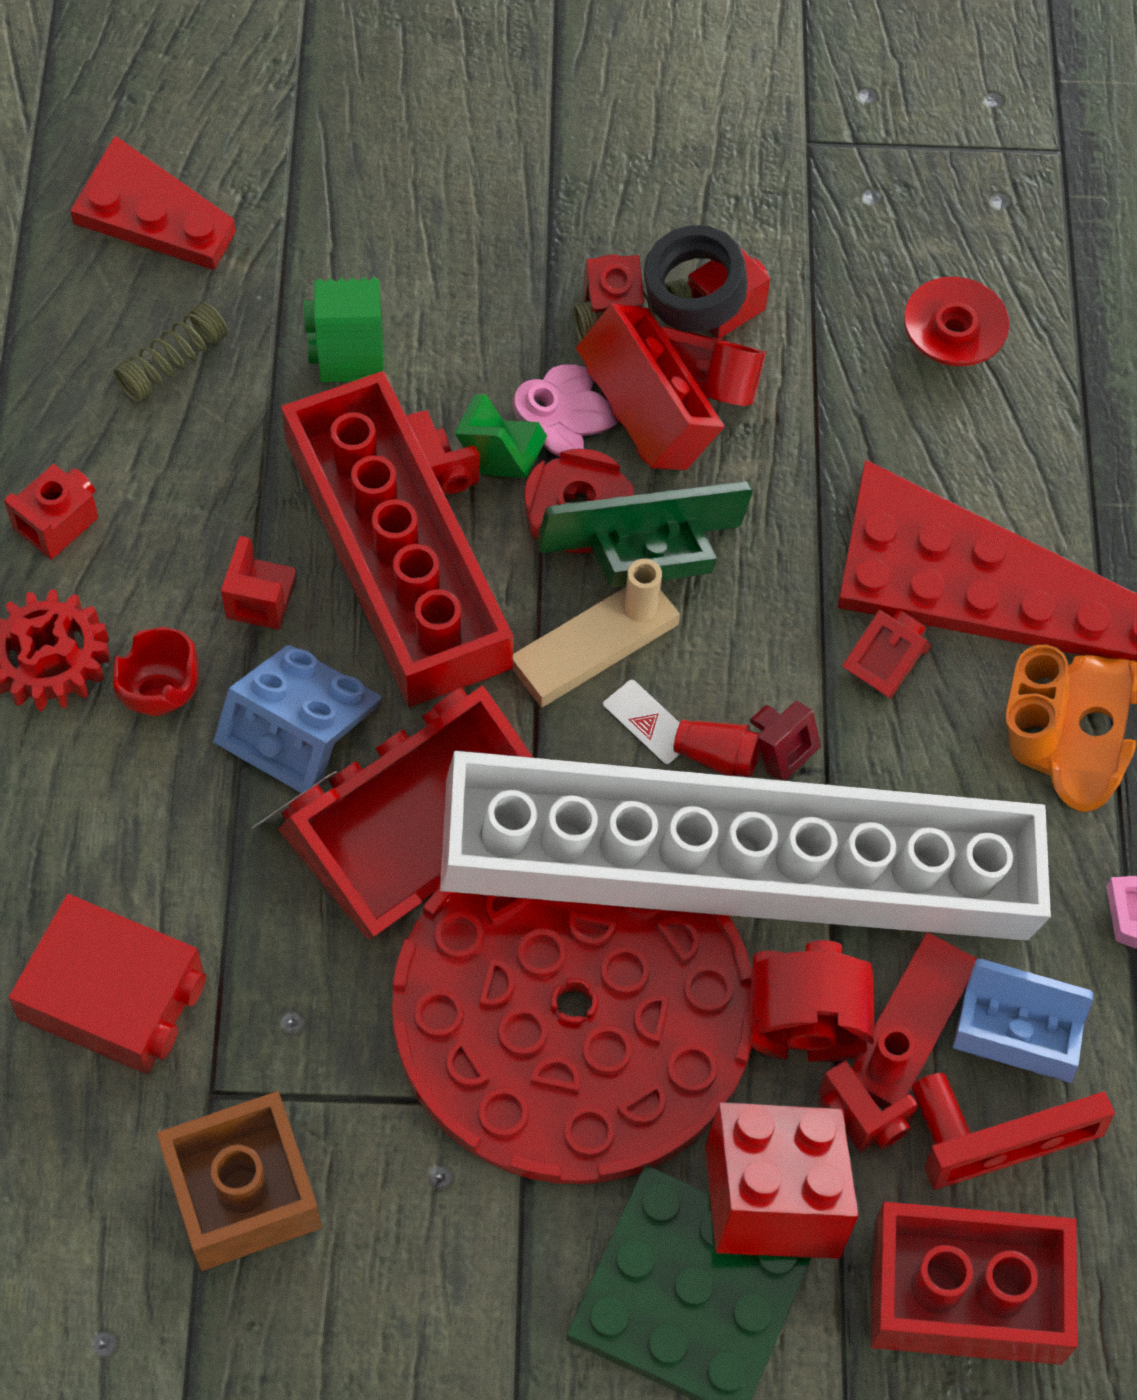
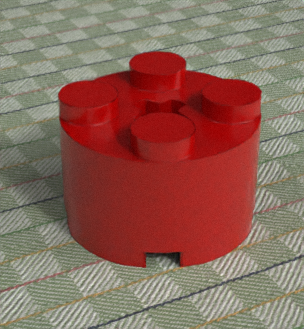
(812, 1003)

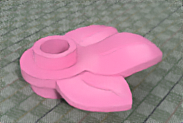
(569, 408)

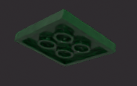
(679, 1307)

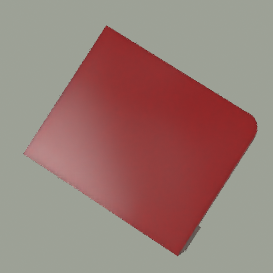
(256, 589)

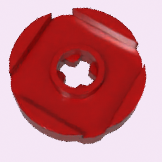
(564, 477)

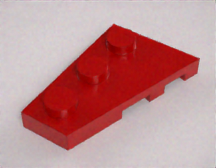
(151, 209)

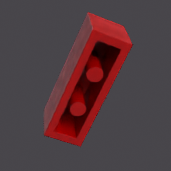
(649, 387)

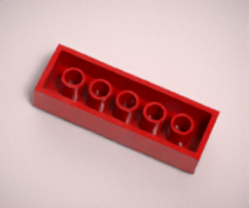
(397, 539)

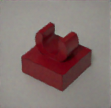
(786, 738)

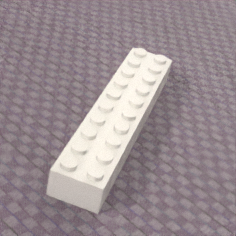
(744, 847)

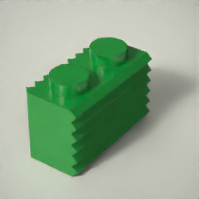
(345, 329)

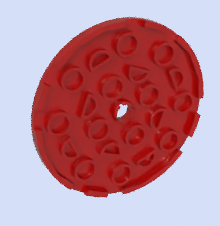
(560, 1090)

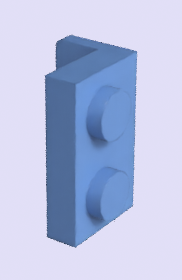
(1022, 1020)

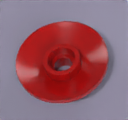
(960, 306)

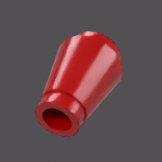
(719, 746)

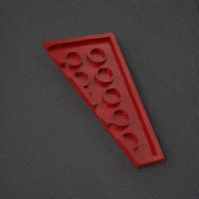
(975, 576)

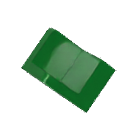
(503, 445)

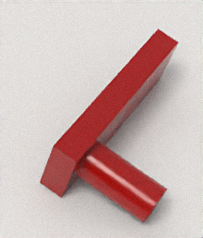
(913, 1020)
(966, 1155)

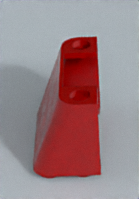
(382, 826)

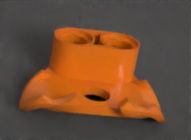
(1081, 766)

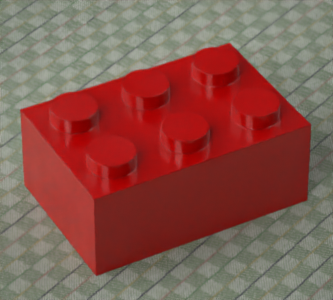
(974, 1283)

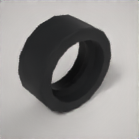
(689, 244)

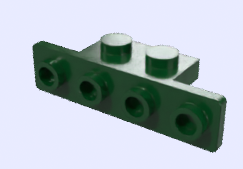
(647, 526)

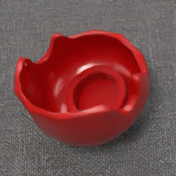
(157, 672)

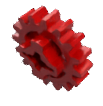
(48, 650)

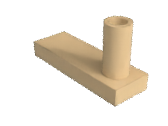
(597, 636)

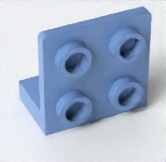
(292, 715)

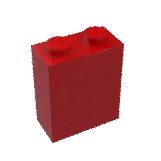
(108, 984)

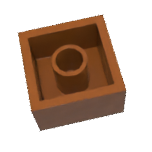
(239, 1180)

